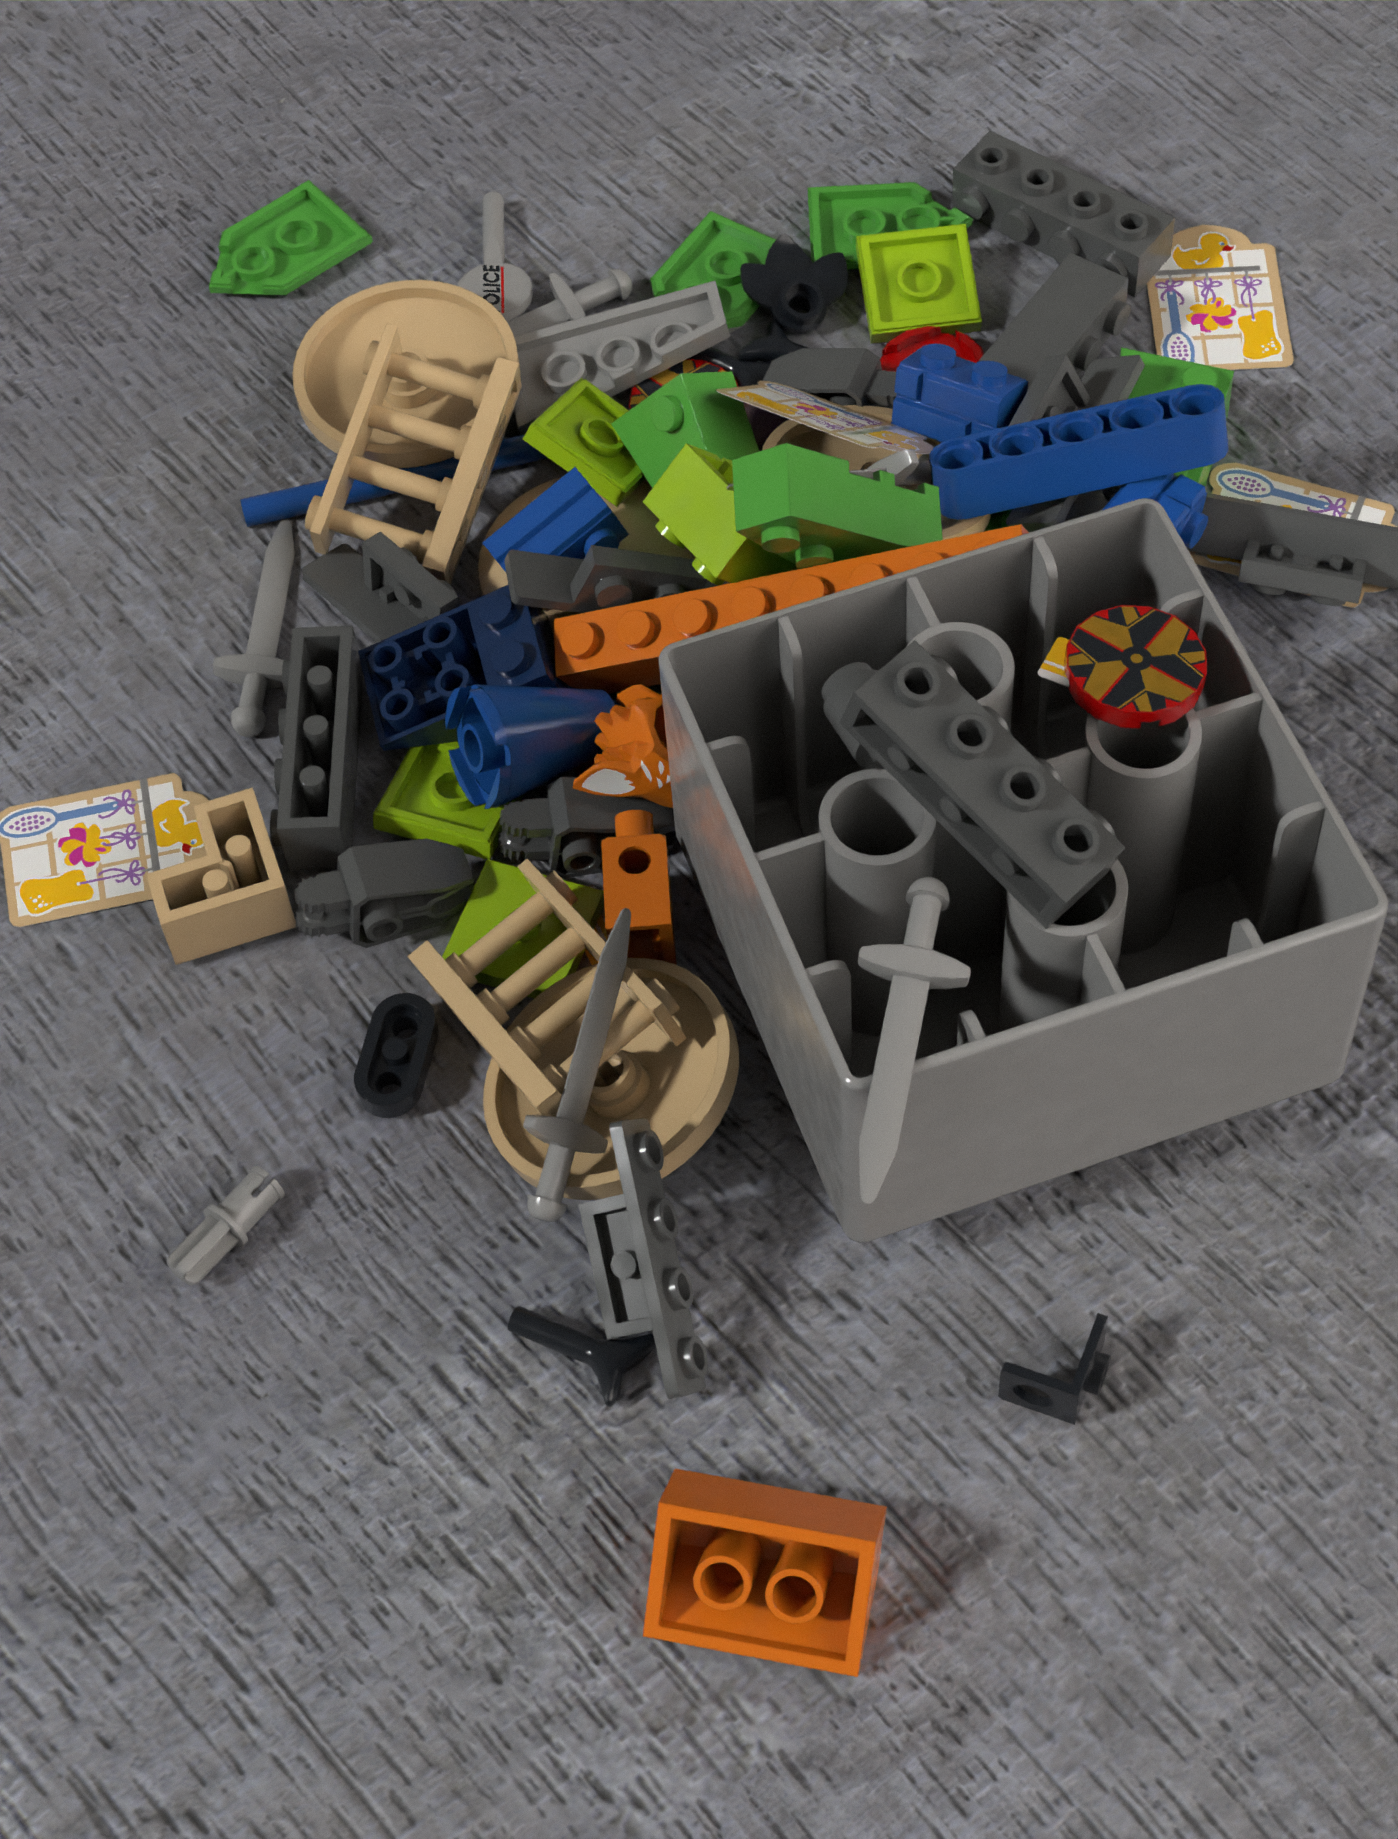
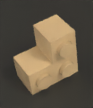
(231, 891)

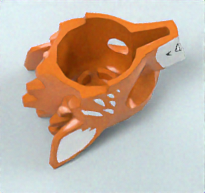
(633, 750)

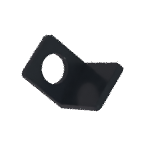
(1064, 1397)

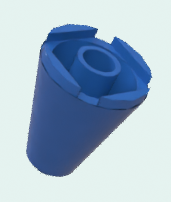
(520, 737)

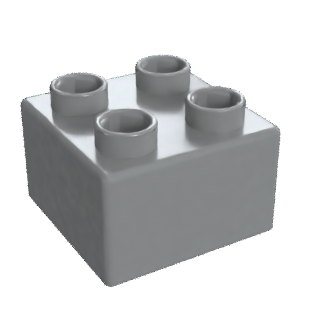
(1166, 999)

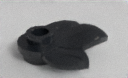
(792, 280)

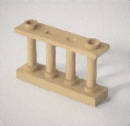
(474, 447)
(487, 1011)

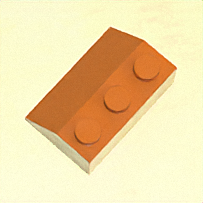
(764, 1571)

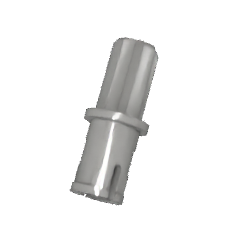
(224, 1227)

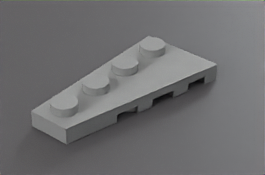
(616, 347)

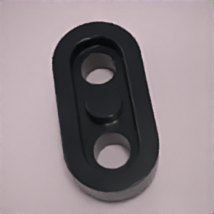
(393, 1059)

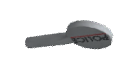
(498, 282)

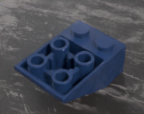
(472, 644)

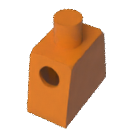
(639, 879)

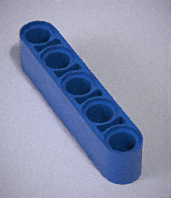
(1080, 451)

